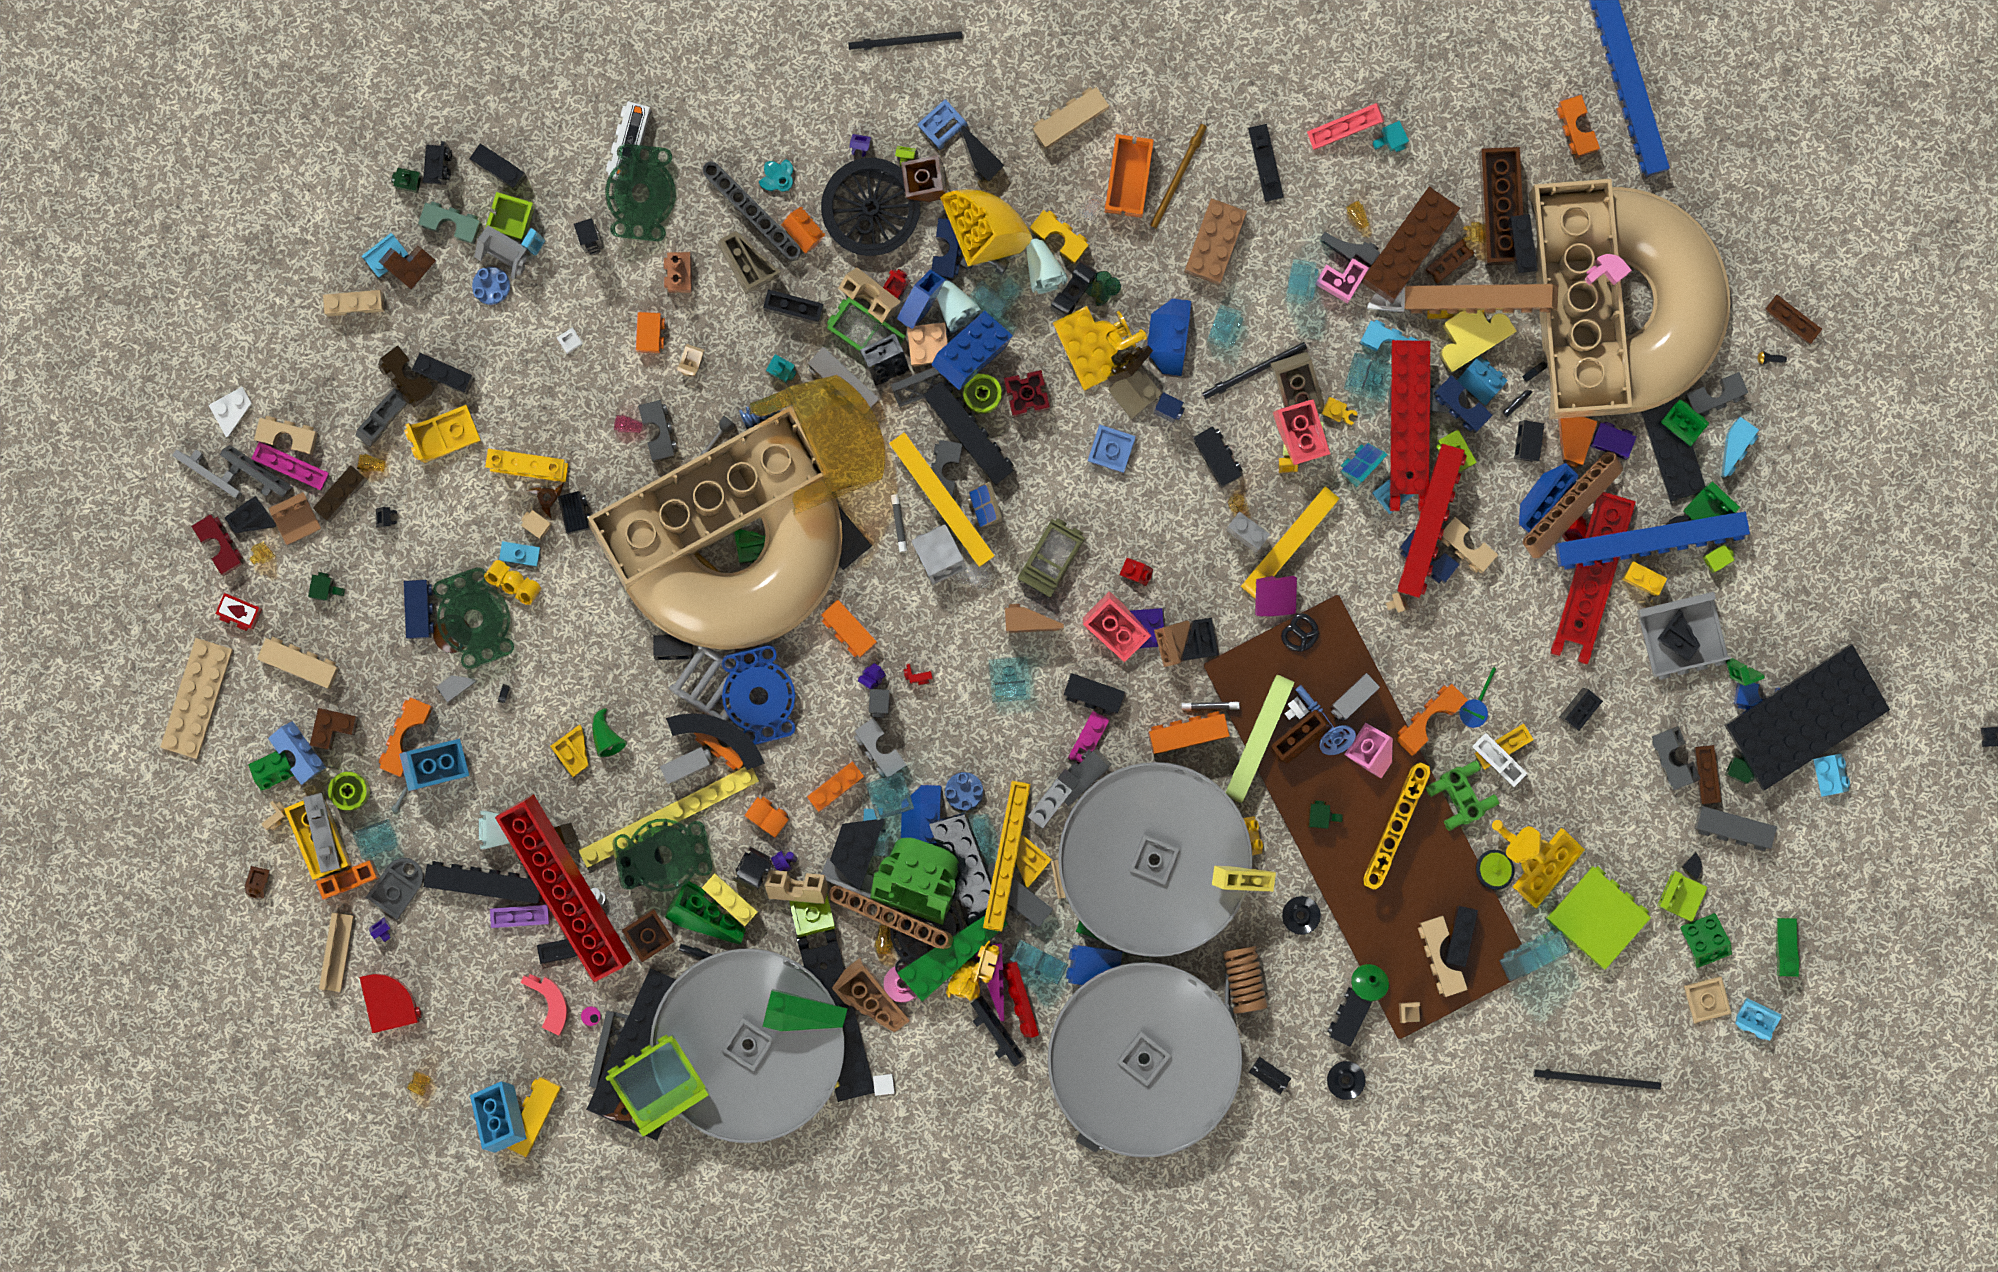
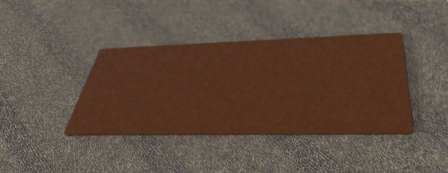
(1431, 865)

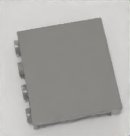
(1704, 621)

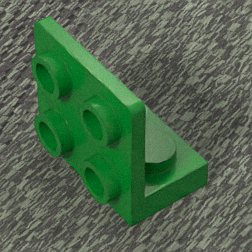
(1710, 503)
(1706, 940)

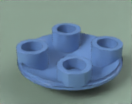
(491, 285)
(964, 791)

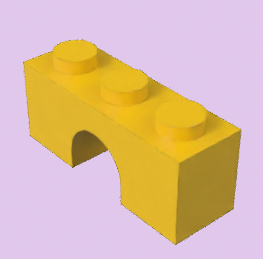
(1047, 225)

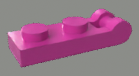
(1089, 736)

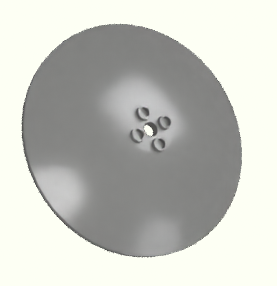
(1108, 851)
(756, 1090)
(1149, 1105)

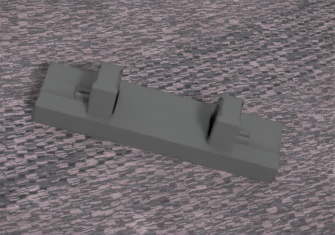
(243, 462)

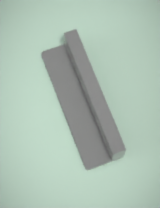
(835, 876)

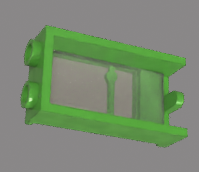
(858, 326)

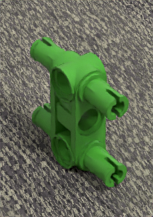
(1462, 795)

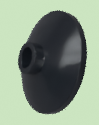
(1310, 910)
(1356, 1080)

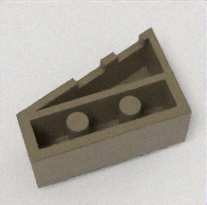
(746, 263)

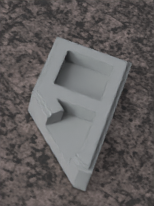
(454, 686)

